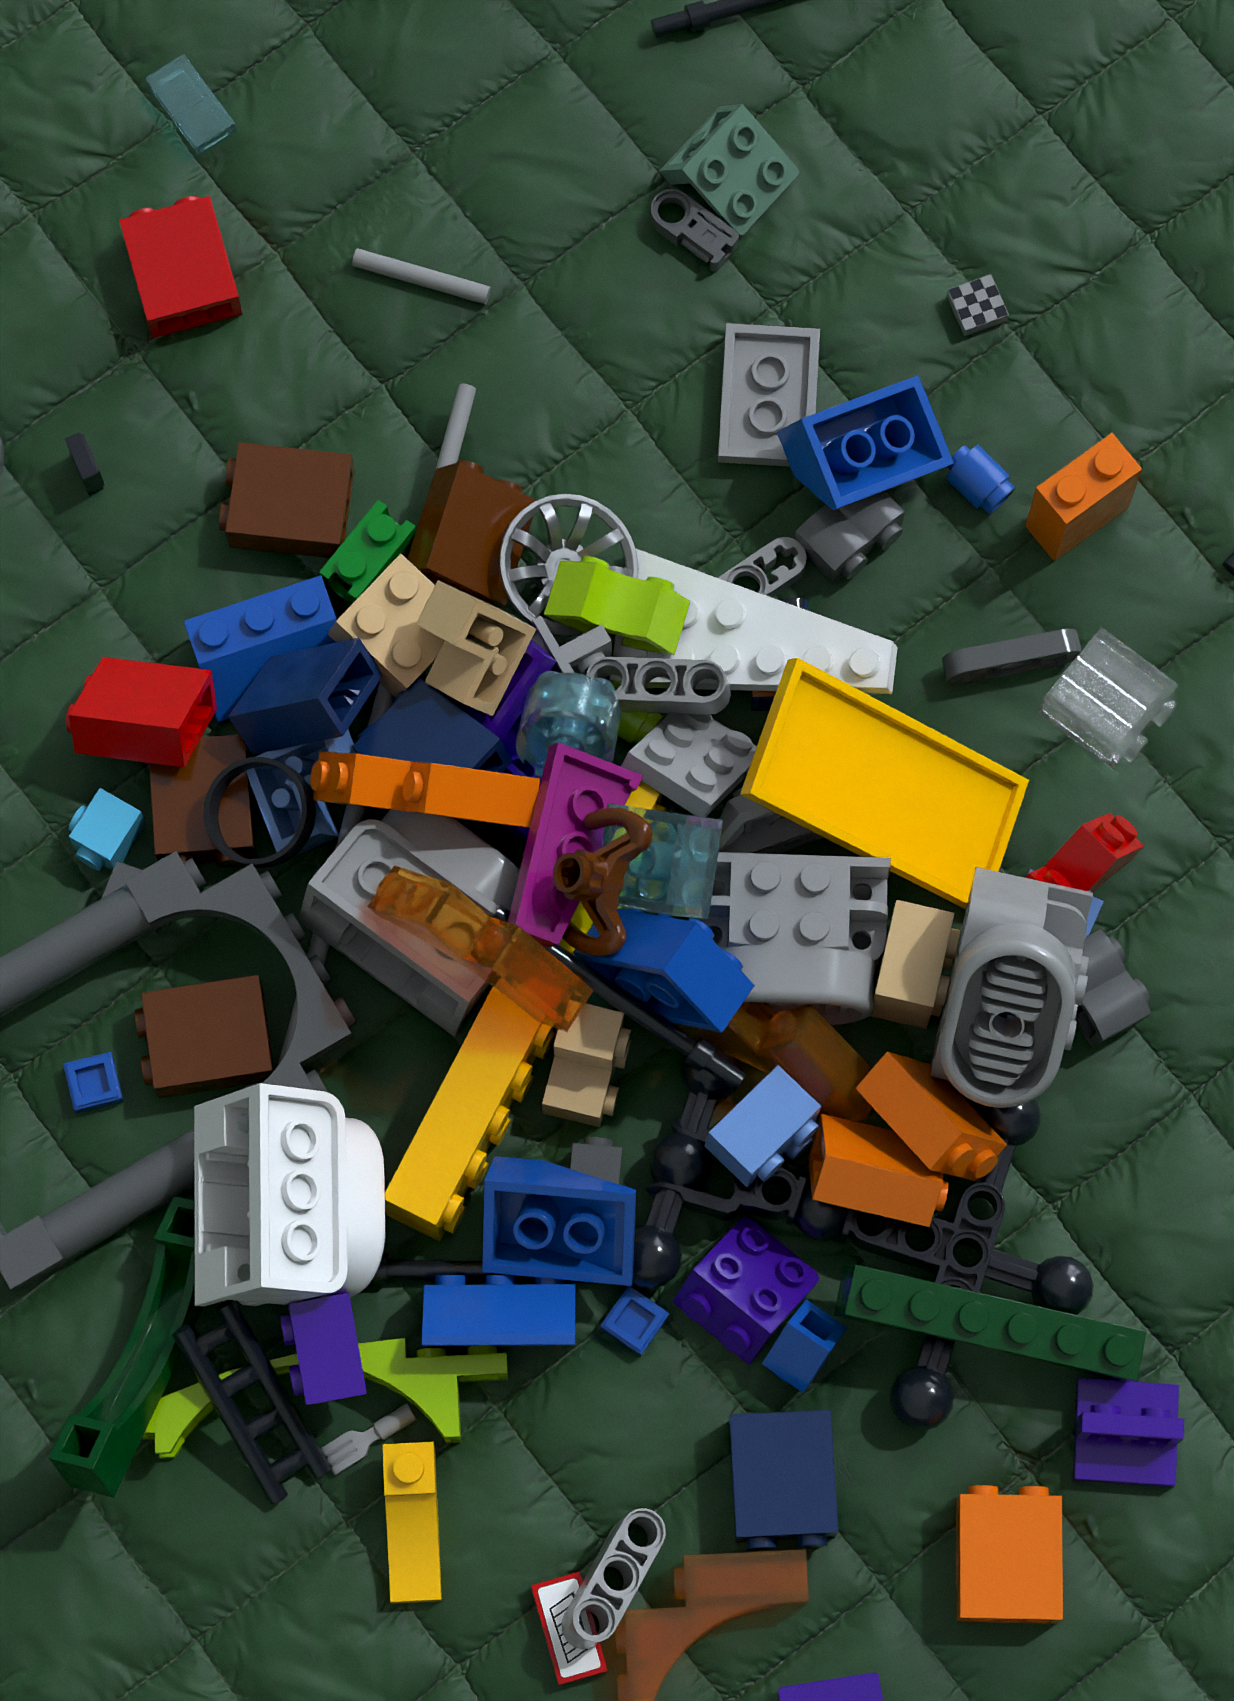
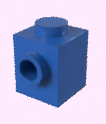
(804, 1346)

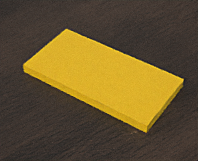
(882, 783)

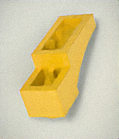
(412, 1522)

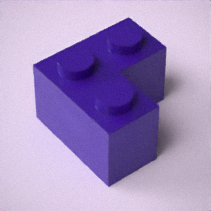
(324, 1348)

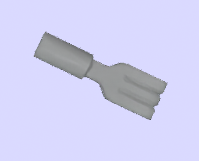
(354, 1445)

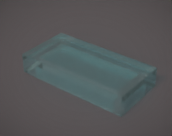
(190, 103)

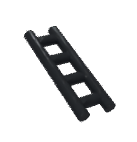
(257, 1370)

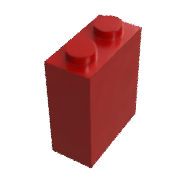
(180, 265)
(142, 711)

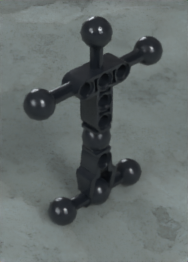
(921, 1394)

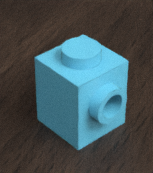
(105, 830)

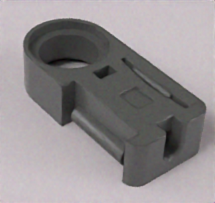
(697, 231)

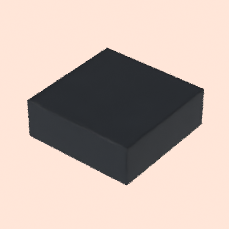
(85, 463)

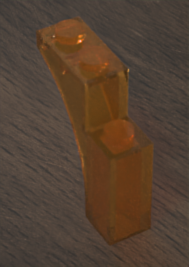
(485, 945)
(802, 1047)
(714, 1592)

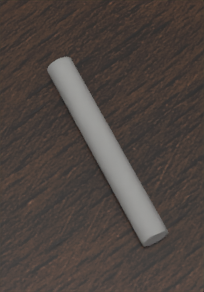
(421, 276)

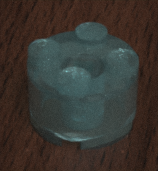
(568, 711)

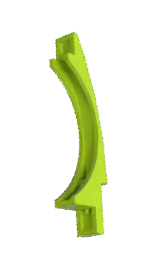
(424, 1381)

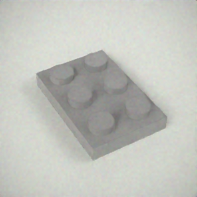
(765, 387)
(692, 760)

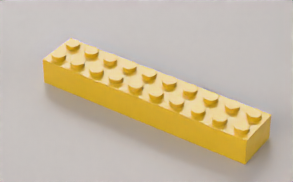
(476, 1101)

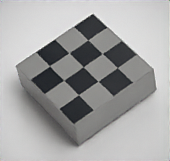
(977, 305)

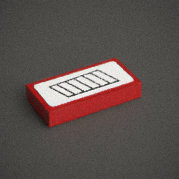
(568, 1661)

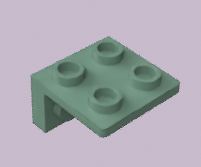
(732, 166)

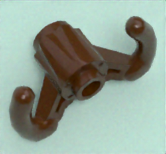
(599, 879)

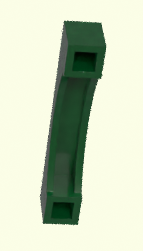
(990, 1322)
(105, 1435)

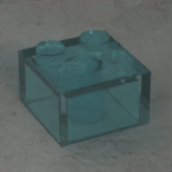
(676, 869)

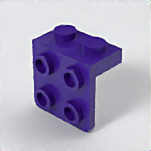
(745, 1289)

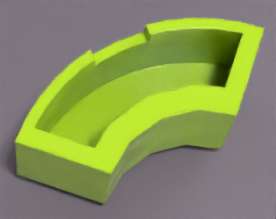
(639, 610)

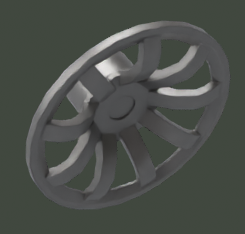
(549, 556)

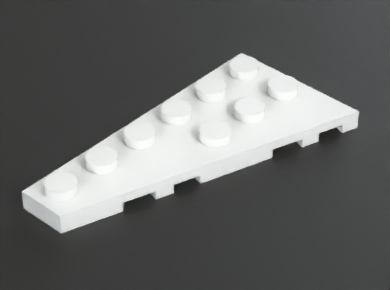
(758, 634)

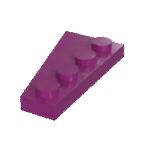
(569, 789)

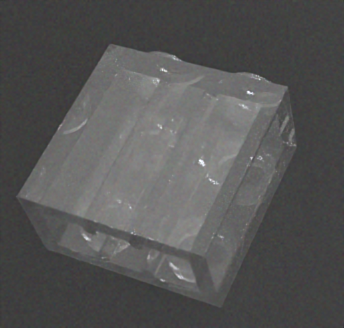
(1110, 700)

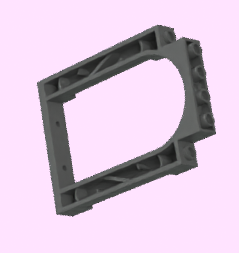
(146, 902)

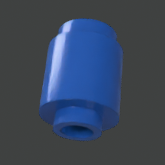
(979, 479)

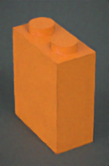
(1083, 497)
(931, 1117)
(872, 1172)
(1009, 1556)

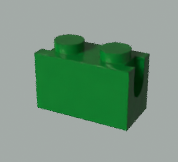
(366, 554)

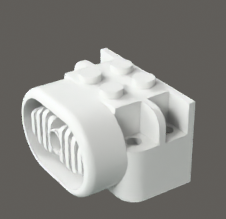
(284, 1197)

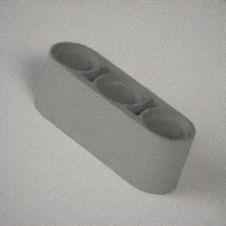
(680, 695)
(633, 1565)

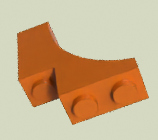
(424, 788)

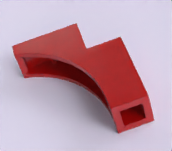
(1092, 854)

